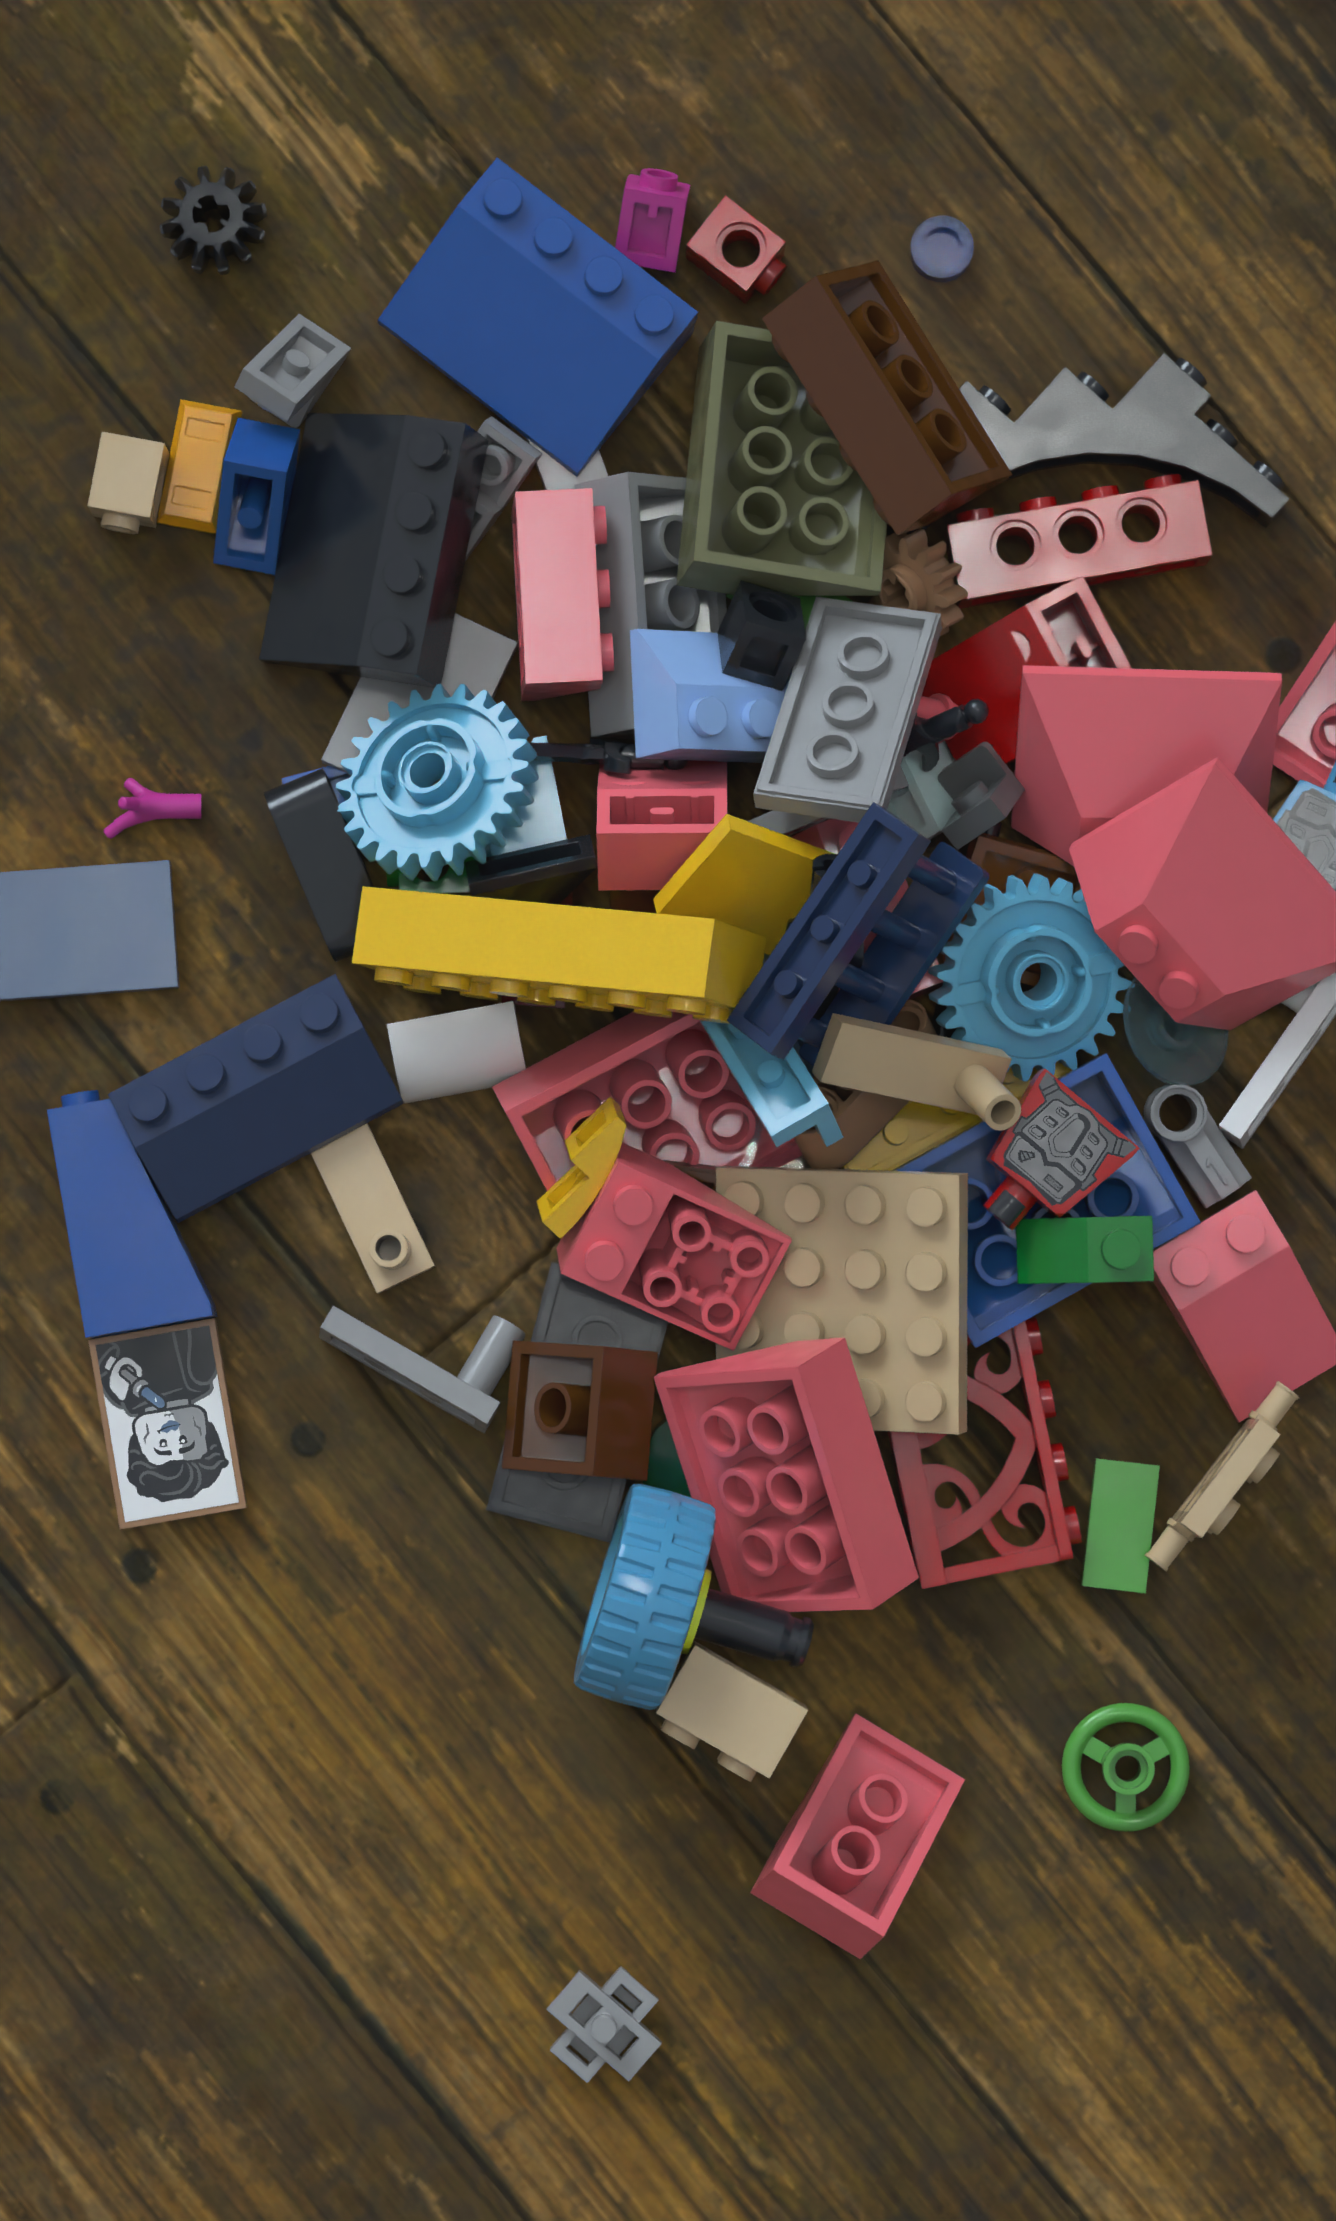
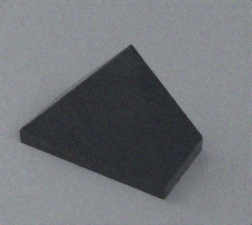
(534, 873)

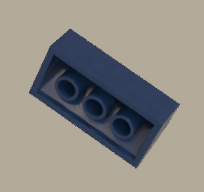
(256, 1098)

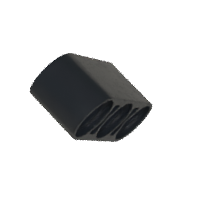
(322, 856)

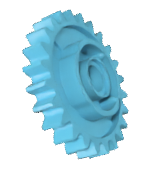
(482, 769)
(987, 966)

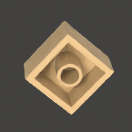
(731, 1712)

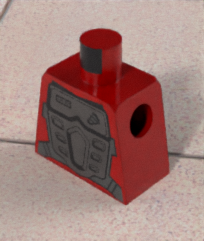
(1053, 1152)

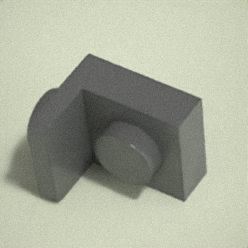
(981, 793)

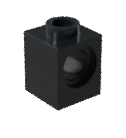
(761, 635)

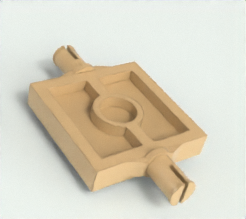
(1243, 1459)

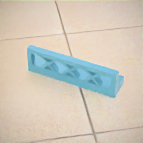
(776, 1088)

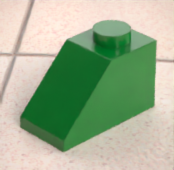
(1084, 1250)

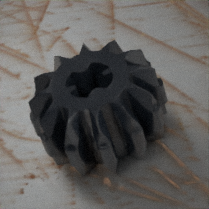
(232, 205)

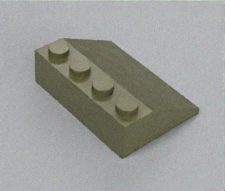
(770, 483)

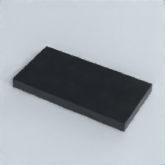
(570, 1502)

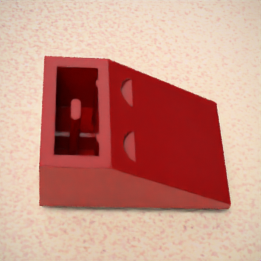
(1050, 631)

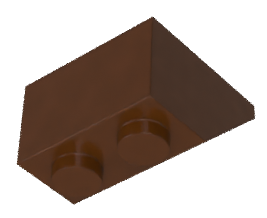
(580, 1410)

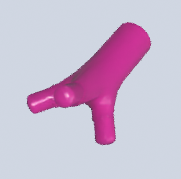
(151, 805)

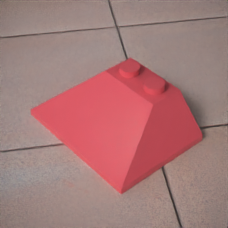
(1118, 735)
(1208, 901)

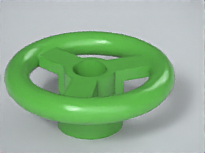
(1125, 1816)

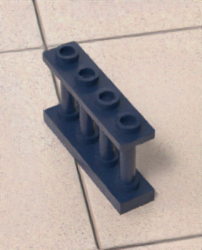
(837, 921)

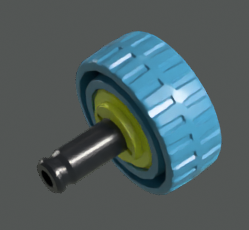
(659, 1599)

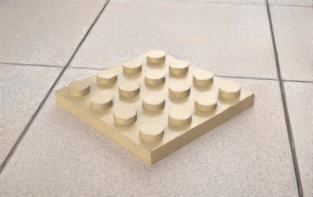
(872, 1264)

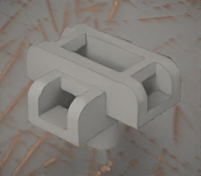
(603, 2026)

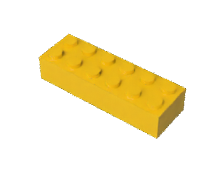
(556, 953)

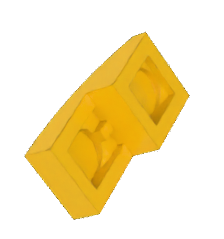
(593, 1151)

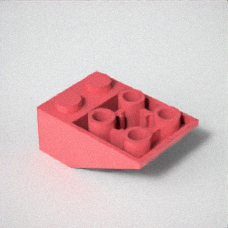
(655, 821)
(673, 1248)

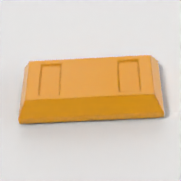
(196, 466)

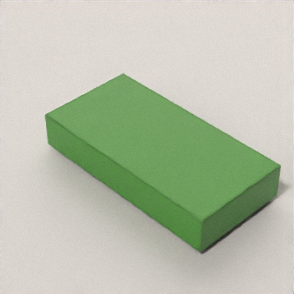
(1120, 1525)

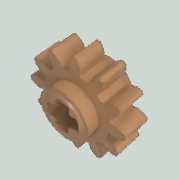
(920, 578)

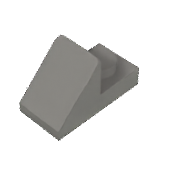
(293, 370)

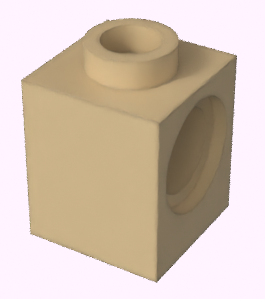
(128, 482)

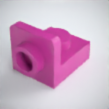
(652, 219)

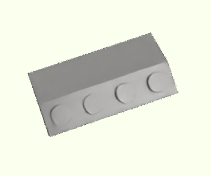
(642, 564)

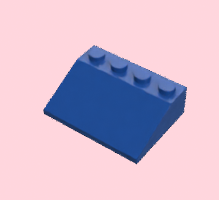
(538, 317)
(1136, 1189)

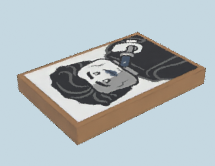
(168, 1423)

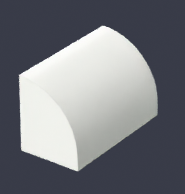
(456, 1051)

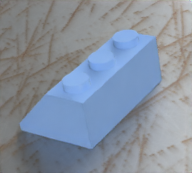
(692, 708)

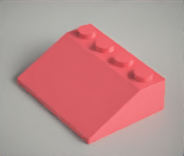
(669, 1087)
(792, 1475)

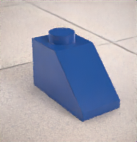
(255, 495)

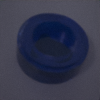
(941, 248)

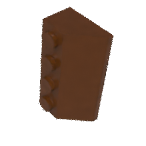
(885, 396)

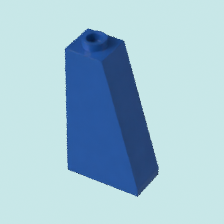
(121, 1235)

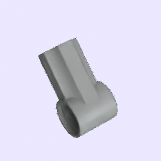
(1198, 1148)

